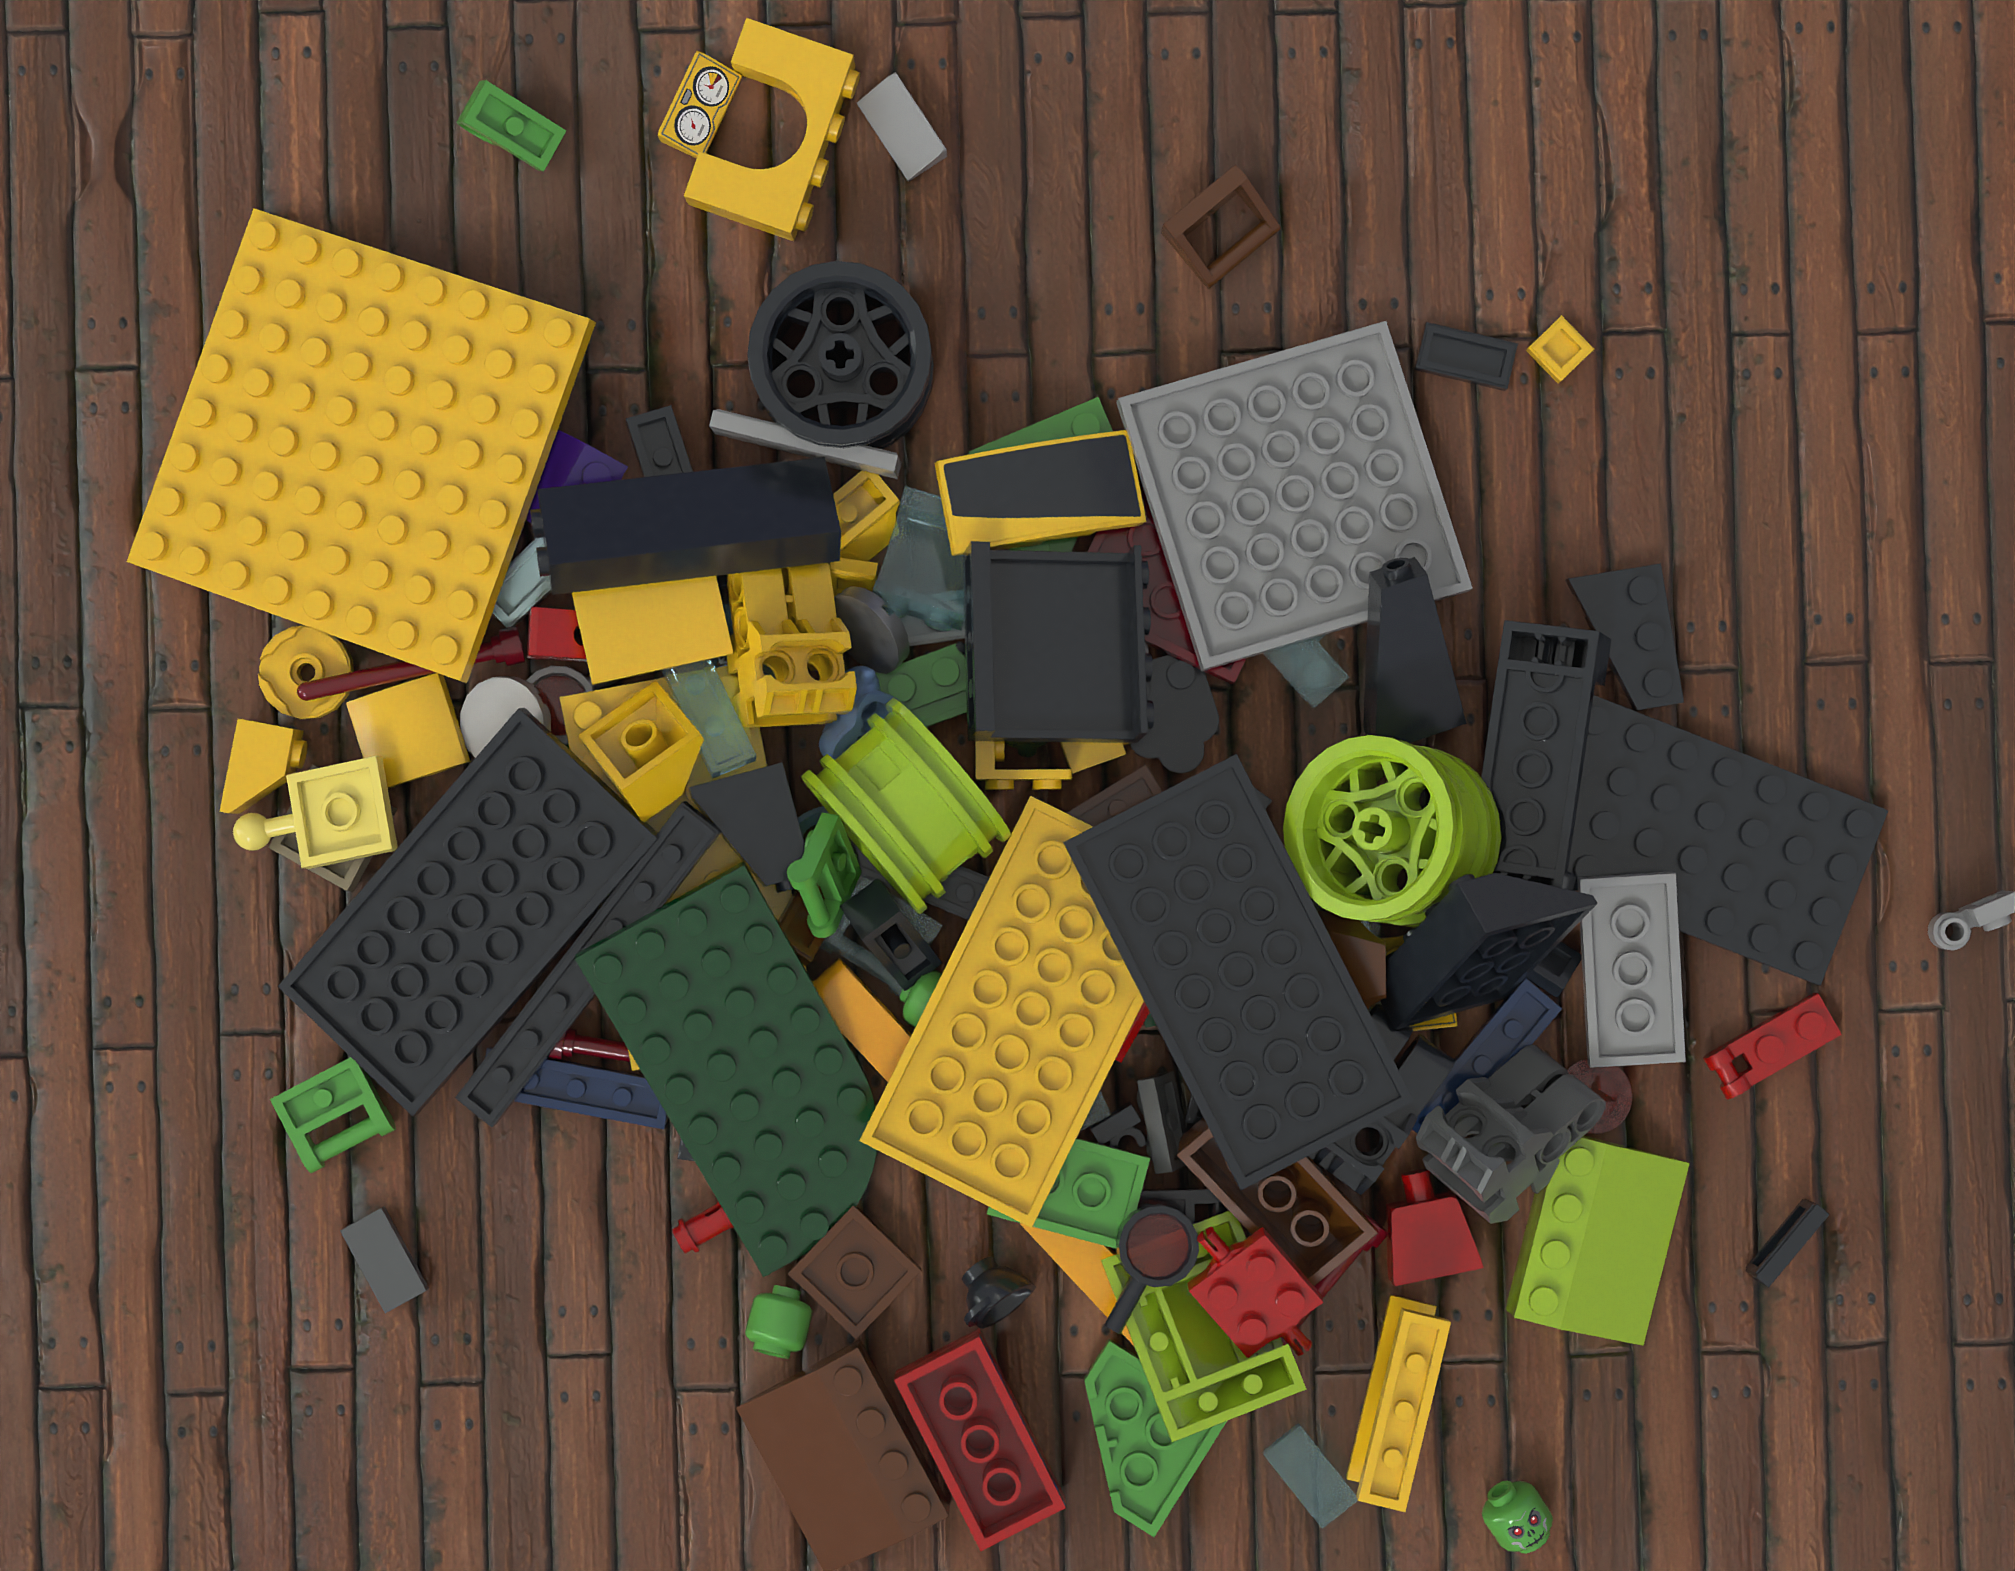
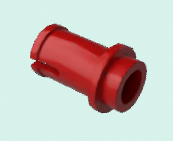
(701, 1228)

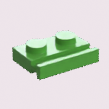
(930, 685)

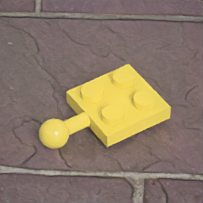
(336, 814)

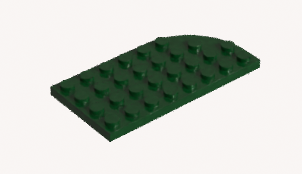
(742, 1061)

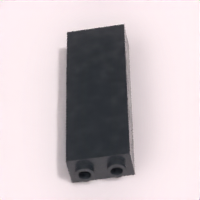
(686, 525)

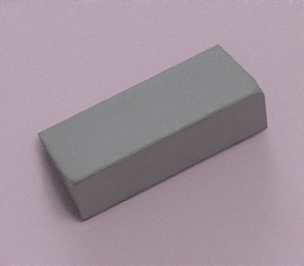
(902, 127)

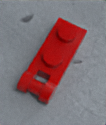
(1773, 1044)

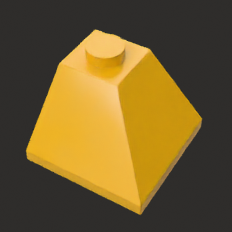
(645, 749)

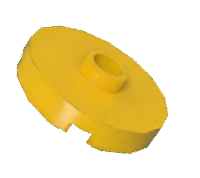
(282, 668)

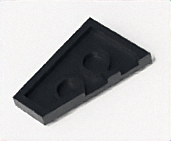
(1635, 614)

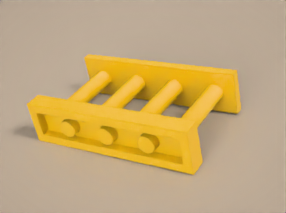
(1397, 1402)

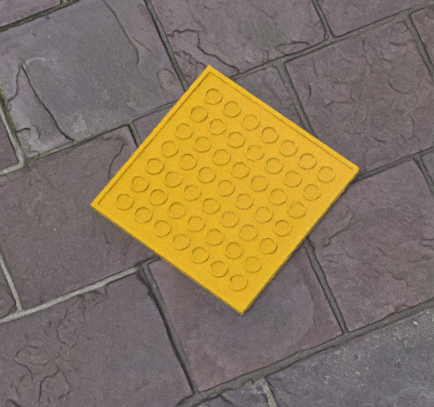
(361, 443)

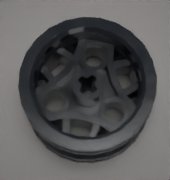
(820, 350)

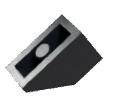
(890, 934)

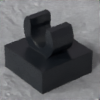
(1118, 1125)

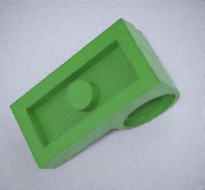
(510, 125)

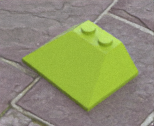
(1191, 1361)

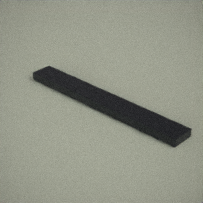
(566, 989)

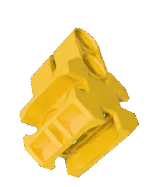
(788, 624)

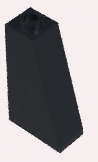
(1407, 660)

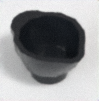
(993, 1292)

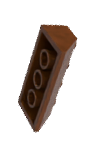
(1294, 1205)

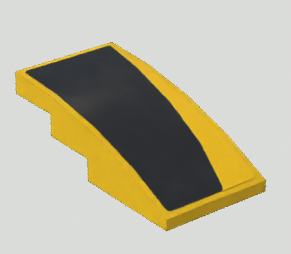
(1040, 491)

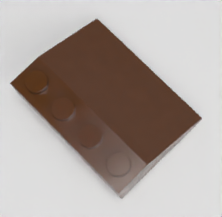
(844, 1458)

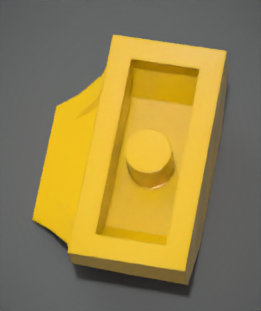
(865, 516)

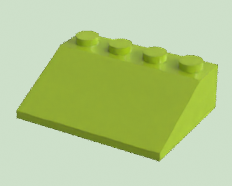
(1598, 1241)

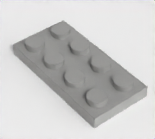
(1632, 970)

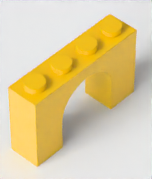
(779, 196)

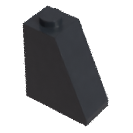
(756, 820)

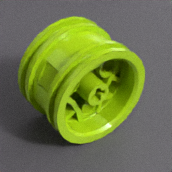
(907, 804)
(1390, 830)

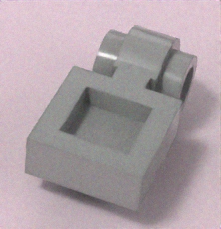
(1988, 912)

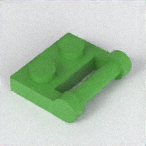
(831, 865)
(325, 1099)

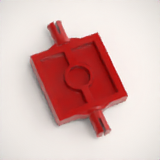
(1254, 1292)

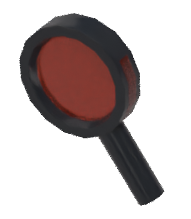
(1156, 1250)

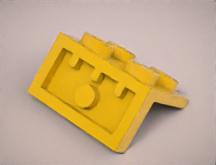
(993, 751)

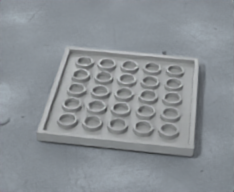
(1289, 489)

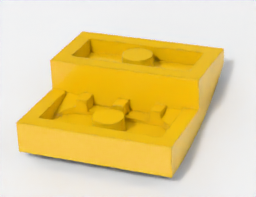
(410, 729)

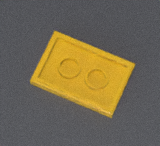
(651, 627)

